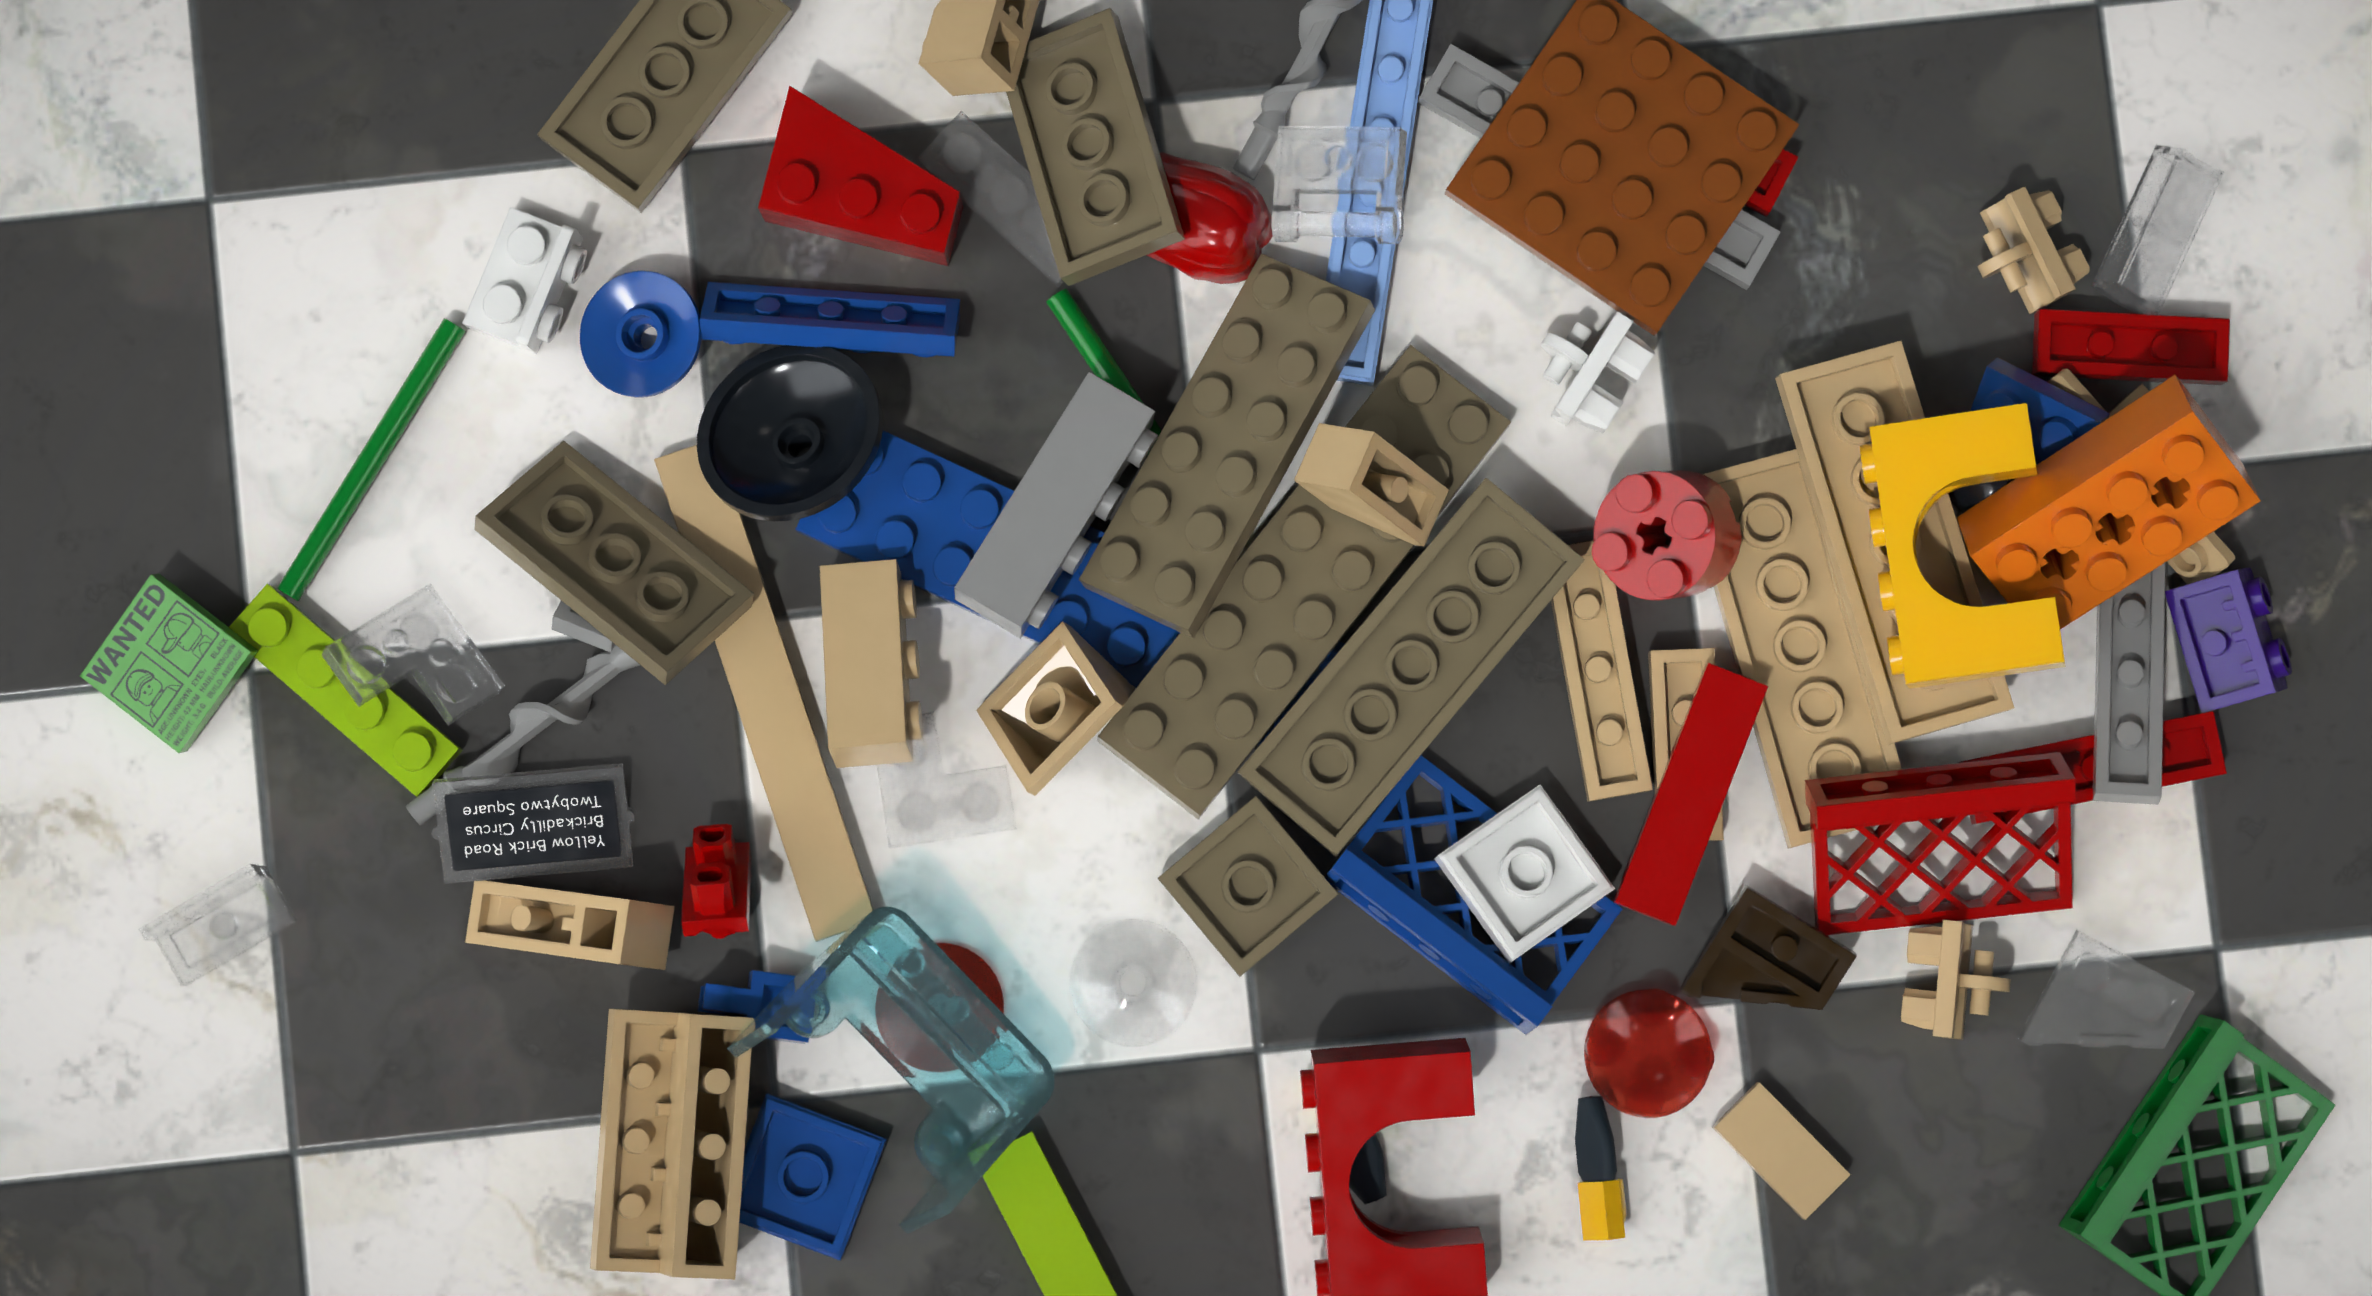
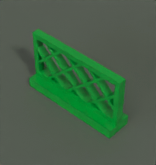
(2164, 1121)

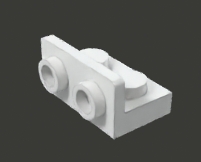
(525, 281)

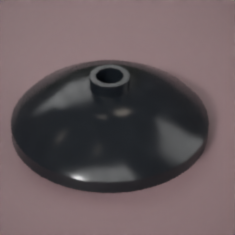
(773, 411)

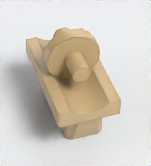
(2025, 250)
(1951, 951)

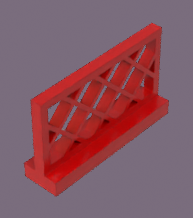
(1949, 794)

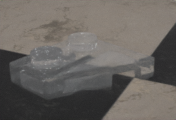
(2105, 1001)

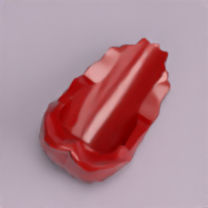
(1221, 222)

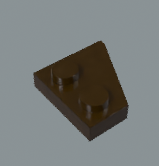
(1769, 958)

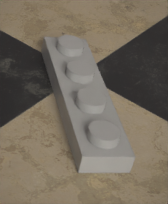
(2130, 693)

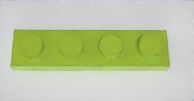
(382, 727)

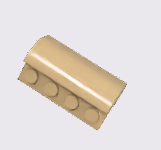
(671, 1145)

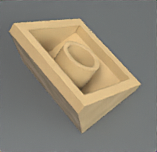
(1053, 706)

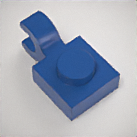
(748, 1002)

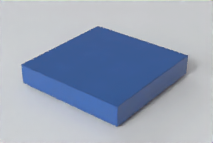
(806, 1176)

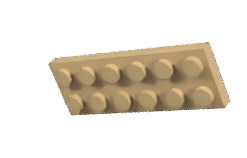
(1829, 420)
(1797, 640)

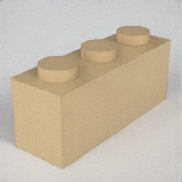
(869, 663)

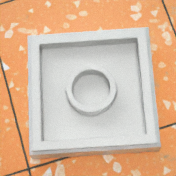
(1524, 873)

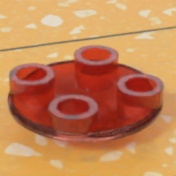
(1648, 1053)

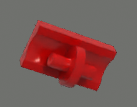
(716, 883)

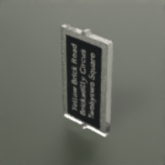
(533, 823)

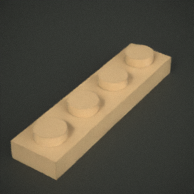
(1600, 683)

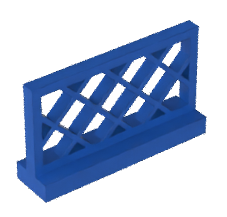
(1432, 932)

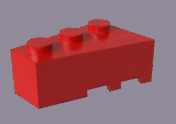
(854, 188)

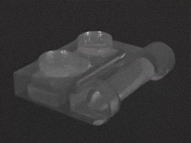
(1339, 163)

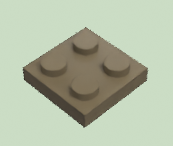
(1247, 886)

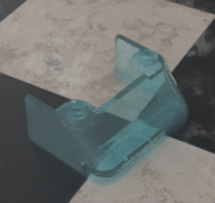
(934, 1033)

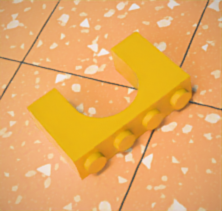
(1913, 470)

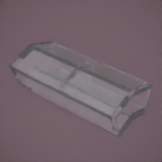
(2157, 230)

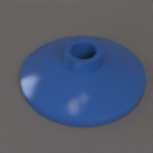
(614, 330)

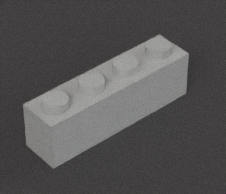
(1055, 506)

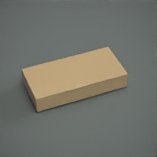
(1781, 1150)

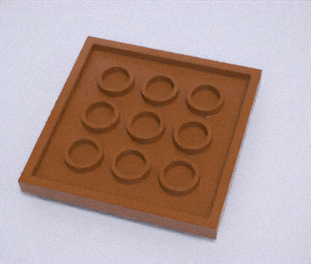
(1621, 160)

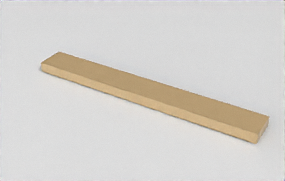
(772, 710)

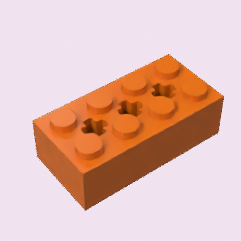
(2110, 505)

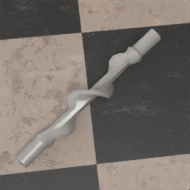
(1315, 25)
(530, 719)

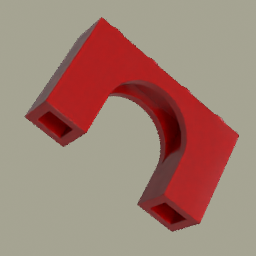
(1353, 1098)

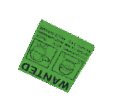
(168, 663)

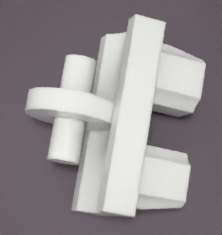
(1616, 349)

